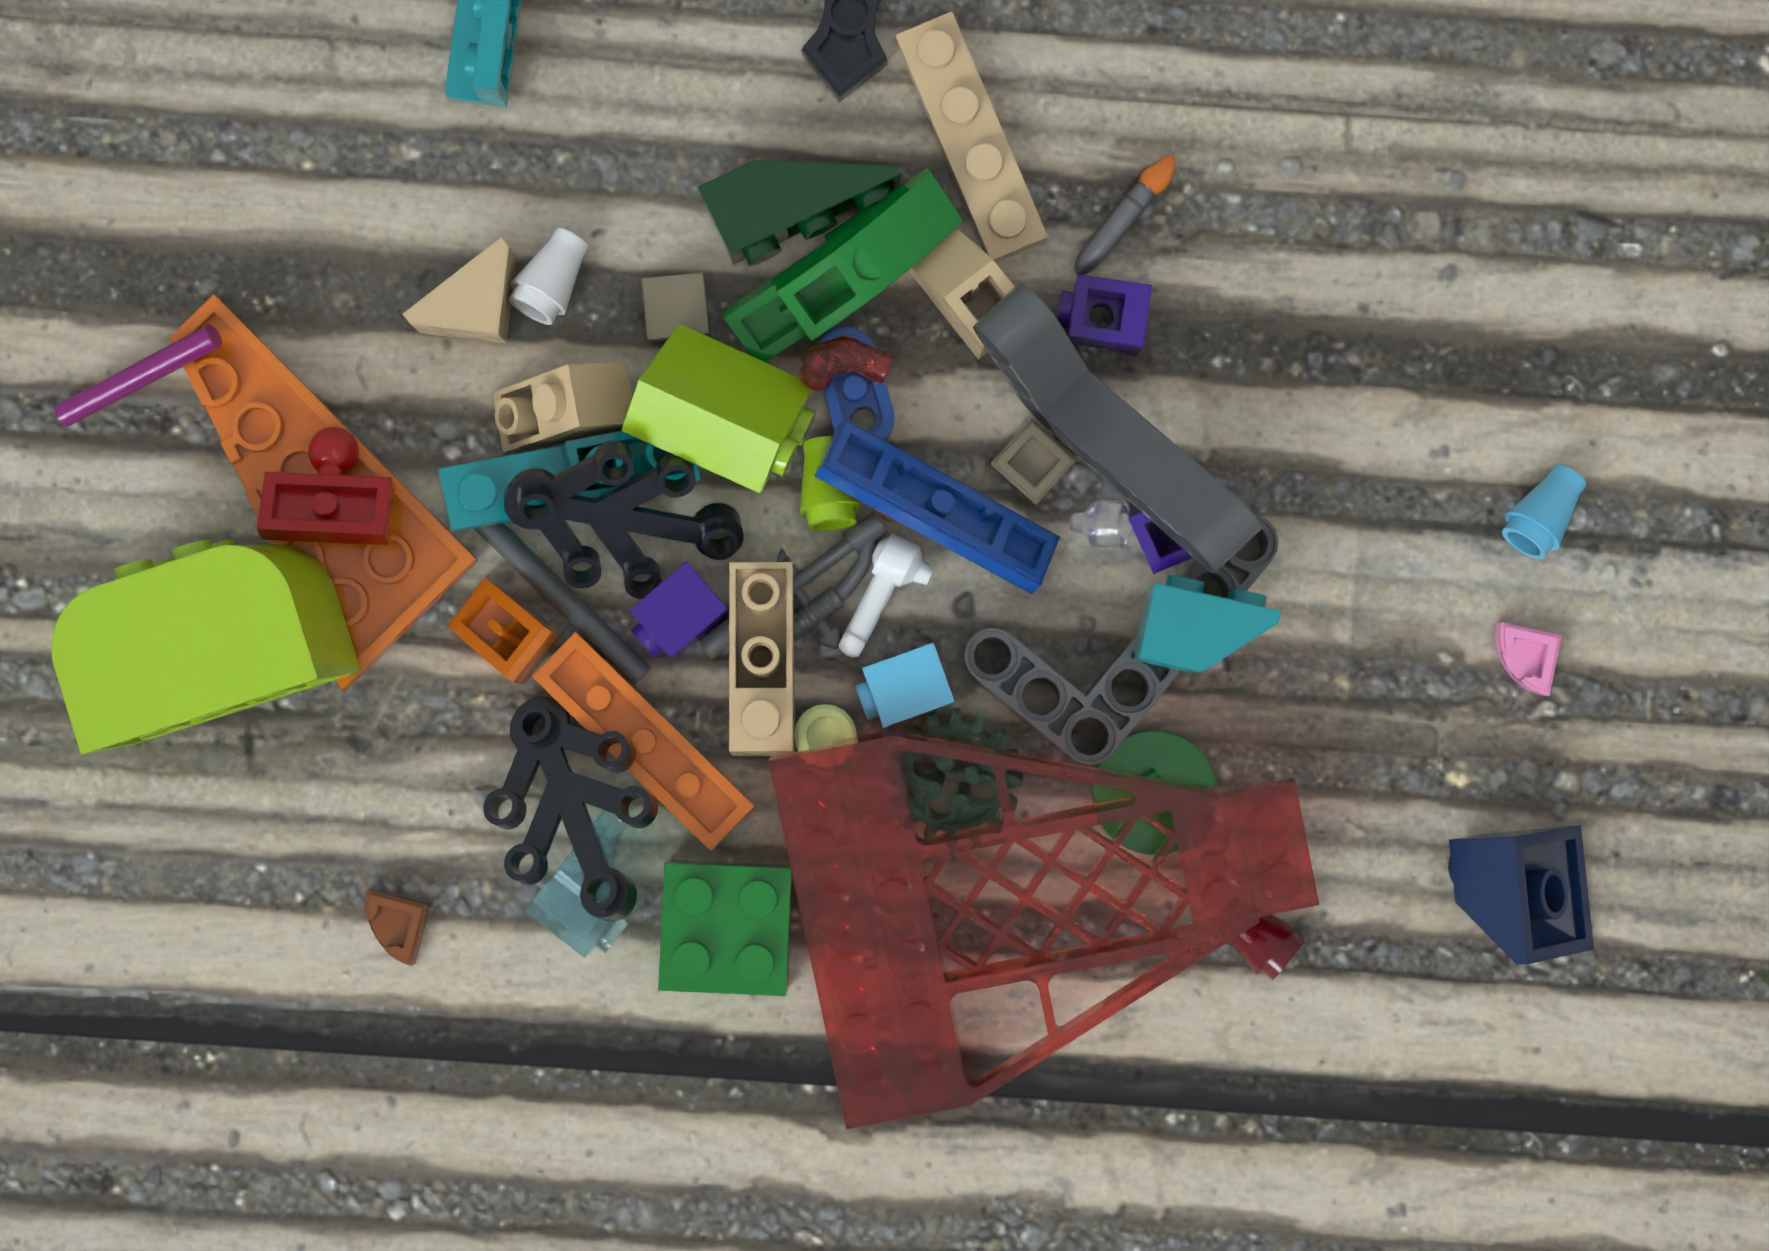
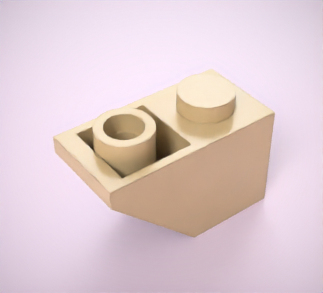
(962, 284)
(563, 405)

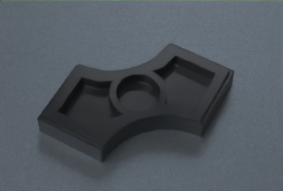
(846, 46)

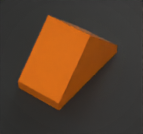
(504, 632)

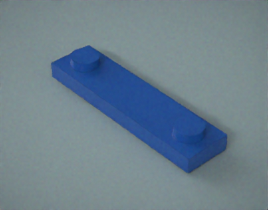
(937, 506)

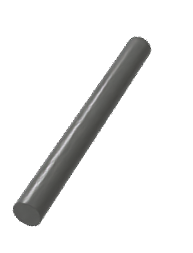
(565, 601)

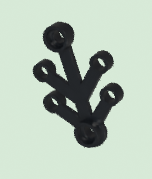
(616, 514)
(566, 800)

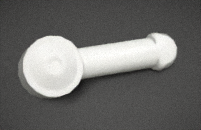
(894, 564)

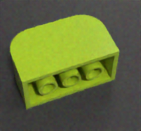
(196, 640)

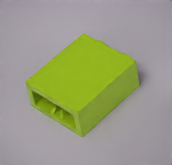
(720, 409)

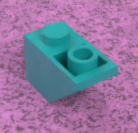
(1195, 629)

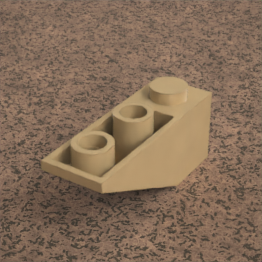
(761, 659)

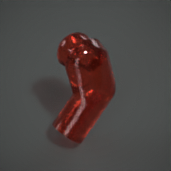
(841, 355)

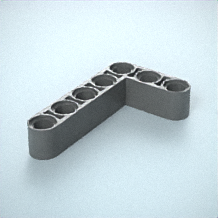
(1110, 433)
(1098, 701)

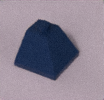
(1525, 890)

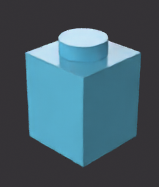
(904, 686)

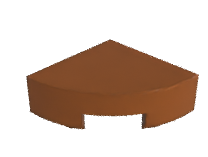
(397, 923)

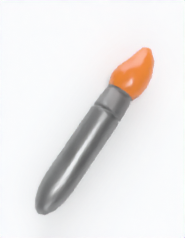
(1151, 182)

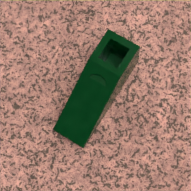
(779, 199)

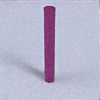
(138, 375)

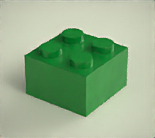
(725, 928)

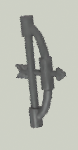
(814, 612)

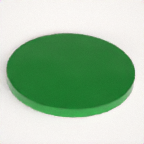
(1158, 757)

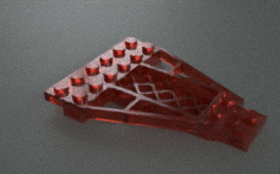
(877, 931)

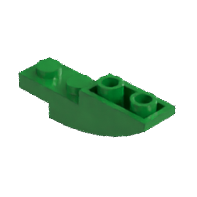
(846, 270)

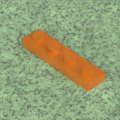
(664, 757)

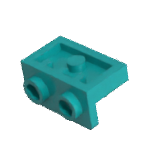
(483, 51)

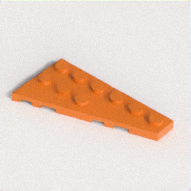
(267, 427)

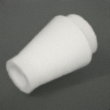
(549, 278)

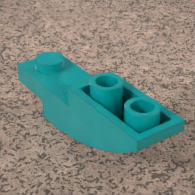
(476, 489)

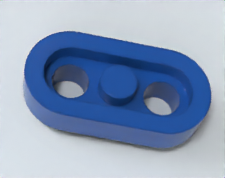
(853, 392)

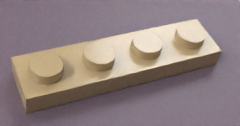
(971, 137)

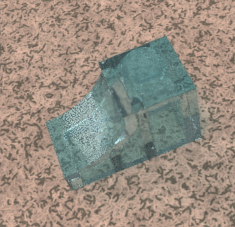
(559, 901)

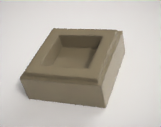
(675, 301)
(1033, 462)

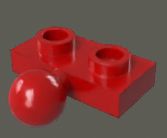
(327, 504)

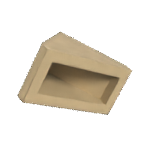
(472, 300)

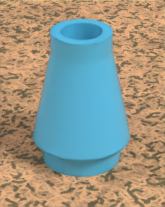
(1544, 513)

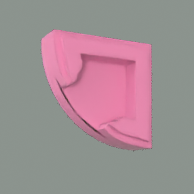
(1528, 655)

